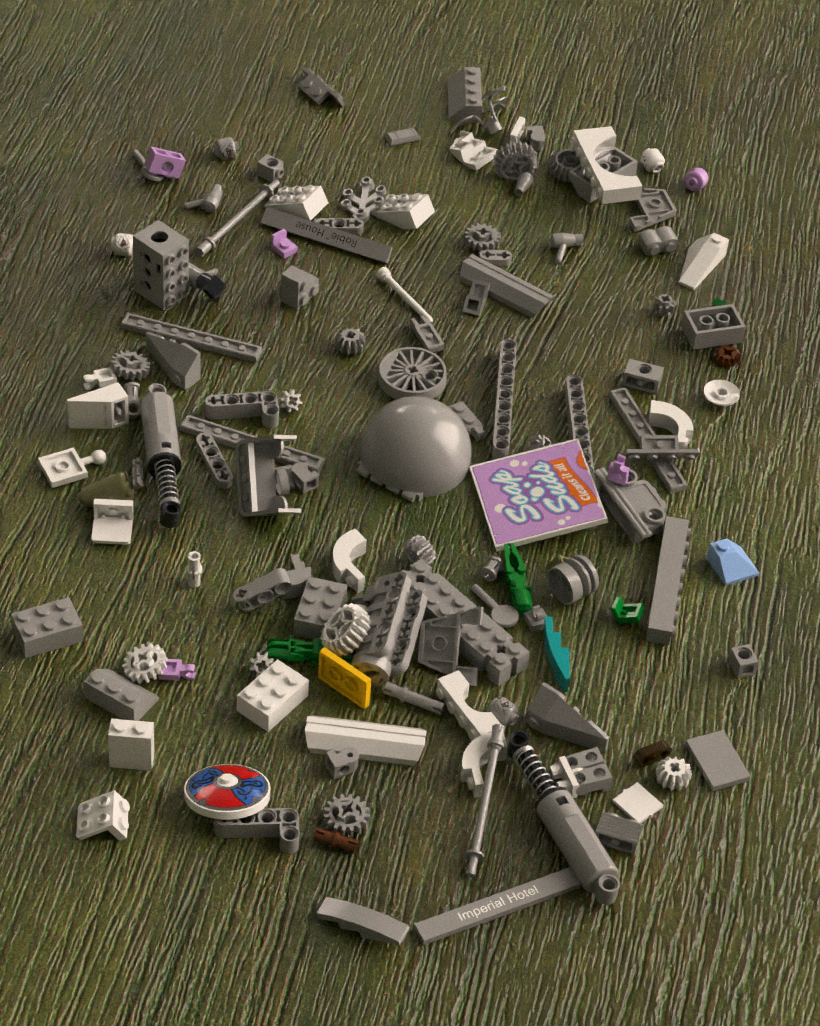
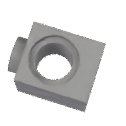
(270, 168)
(743, 661)

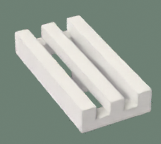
(517, 130)

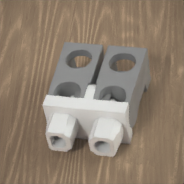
(582, 772)

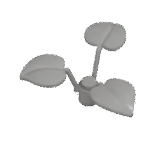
(492, 122)

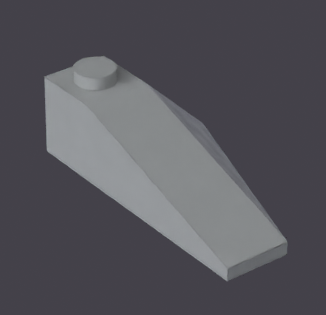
(556, 718)

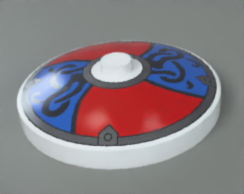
(227, 791)

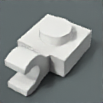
(102, 377)

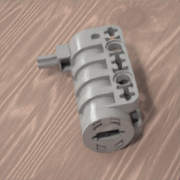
(391, 628)

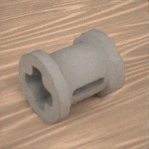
(492, 568)

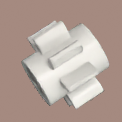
(285, 399)
(259, 658)

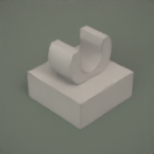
(535, 618)

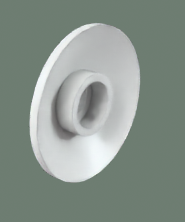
(721, 392)

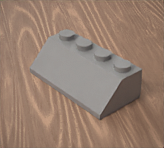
(465, 94)
(612, 161)

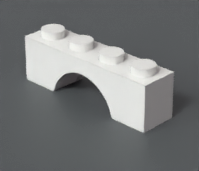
(453, 691)

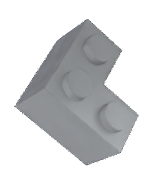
(297, 287)

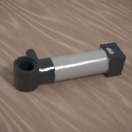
(210, 285)

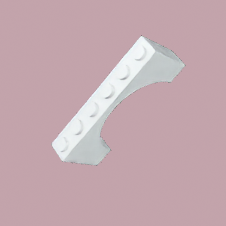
(608, 186)

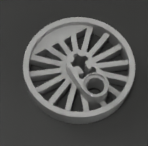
(426, 377)

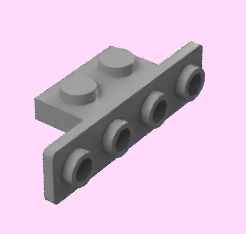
(315, 88)
(660, 447)

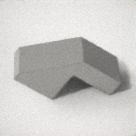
(477, 297)

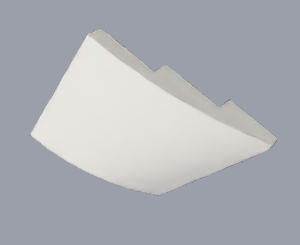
(472, 151)

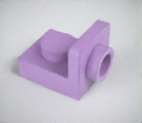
(282, 245)

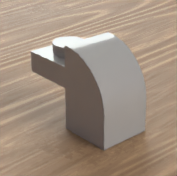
(298, 577)

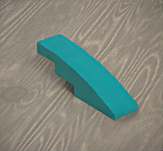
(557, 656)

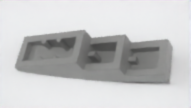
(364, 920)

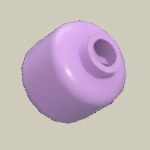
(696, 179)

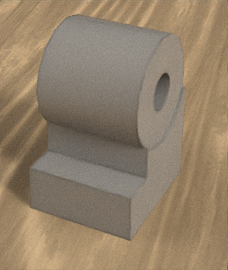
(536, 137)
(303, 478)
(342, 763)

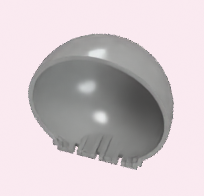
(415, 448)

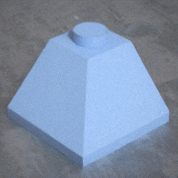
(730, 562)

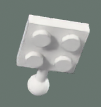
(67, 467)

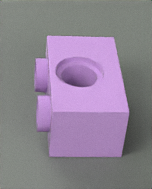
(157, 157)

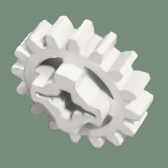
(145, 663)

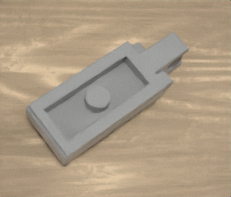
(470, 421)

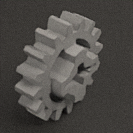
(482, 237)
(130, 365)
(346, 815)

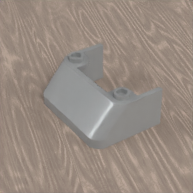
(257, 476)

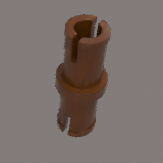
(335, 840)

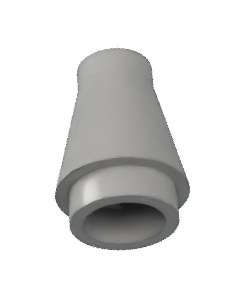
(524, 181)

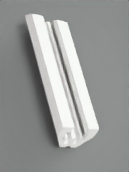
(370, 739)

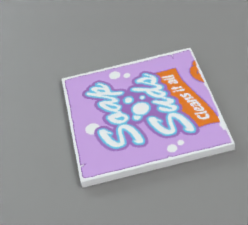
(538, 494)

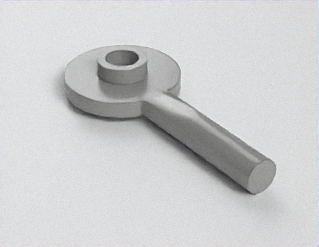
(144, 171)
(503, 615)

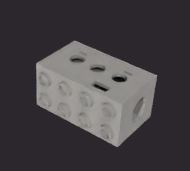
(161, 264)

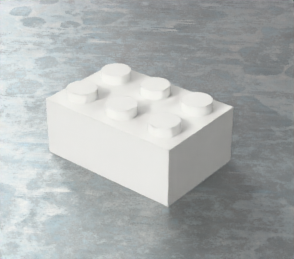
(272, 695)

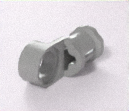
(131, 390)

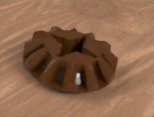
(726, 360)

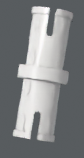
(194, 569)

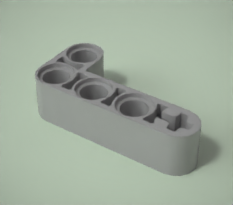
(244, 405)
(265, 823)

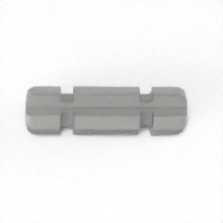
(137, 473)

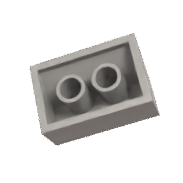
(118, 694)

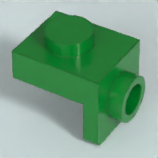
(626, 612)

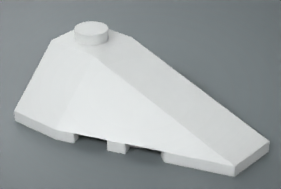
(702, 259)

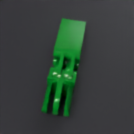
(516, 579)
(298, 650)

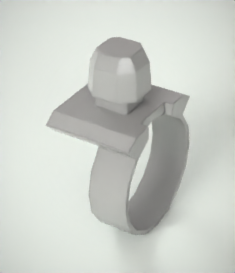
(284, 479)

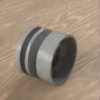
(573, 579)

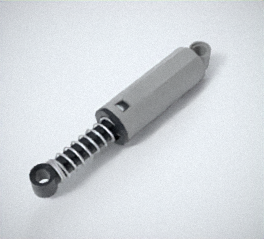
(162, 450)
(567, 824)

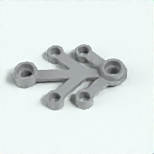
(363, 213)

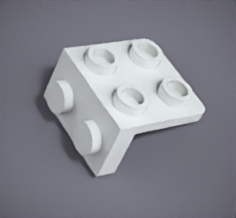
(112, 521)
(103, 814)

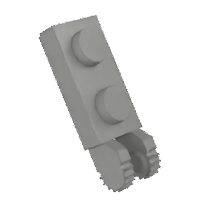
(427, 334)

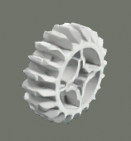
(345, 629)

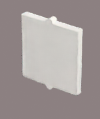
(637, 803)

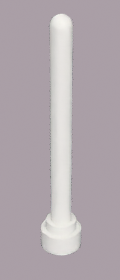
(385, 276)

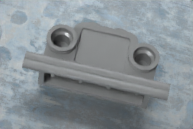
(633, 505)

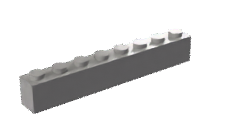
(667, 581)

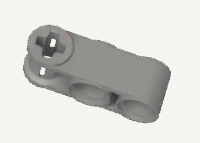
(263, 590)

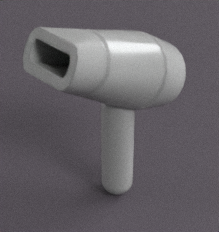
(210, 202)
(564, 240)

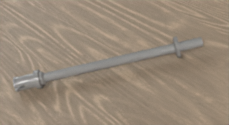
(209, 242)
(495, 745)

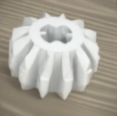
(673, 773)

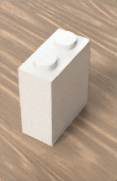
(131, 744)

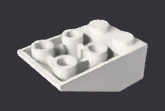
(299, 201)
(405, 210)
(99, 409)

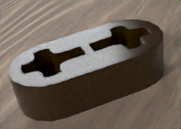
(652, 753)

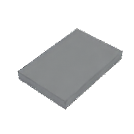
(717, 760)

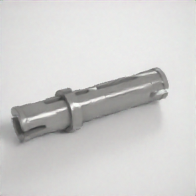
(414, 698)

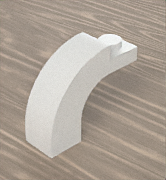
(673, 419)
(345, 551)
(474, 758)

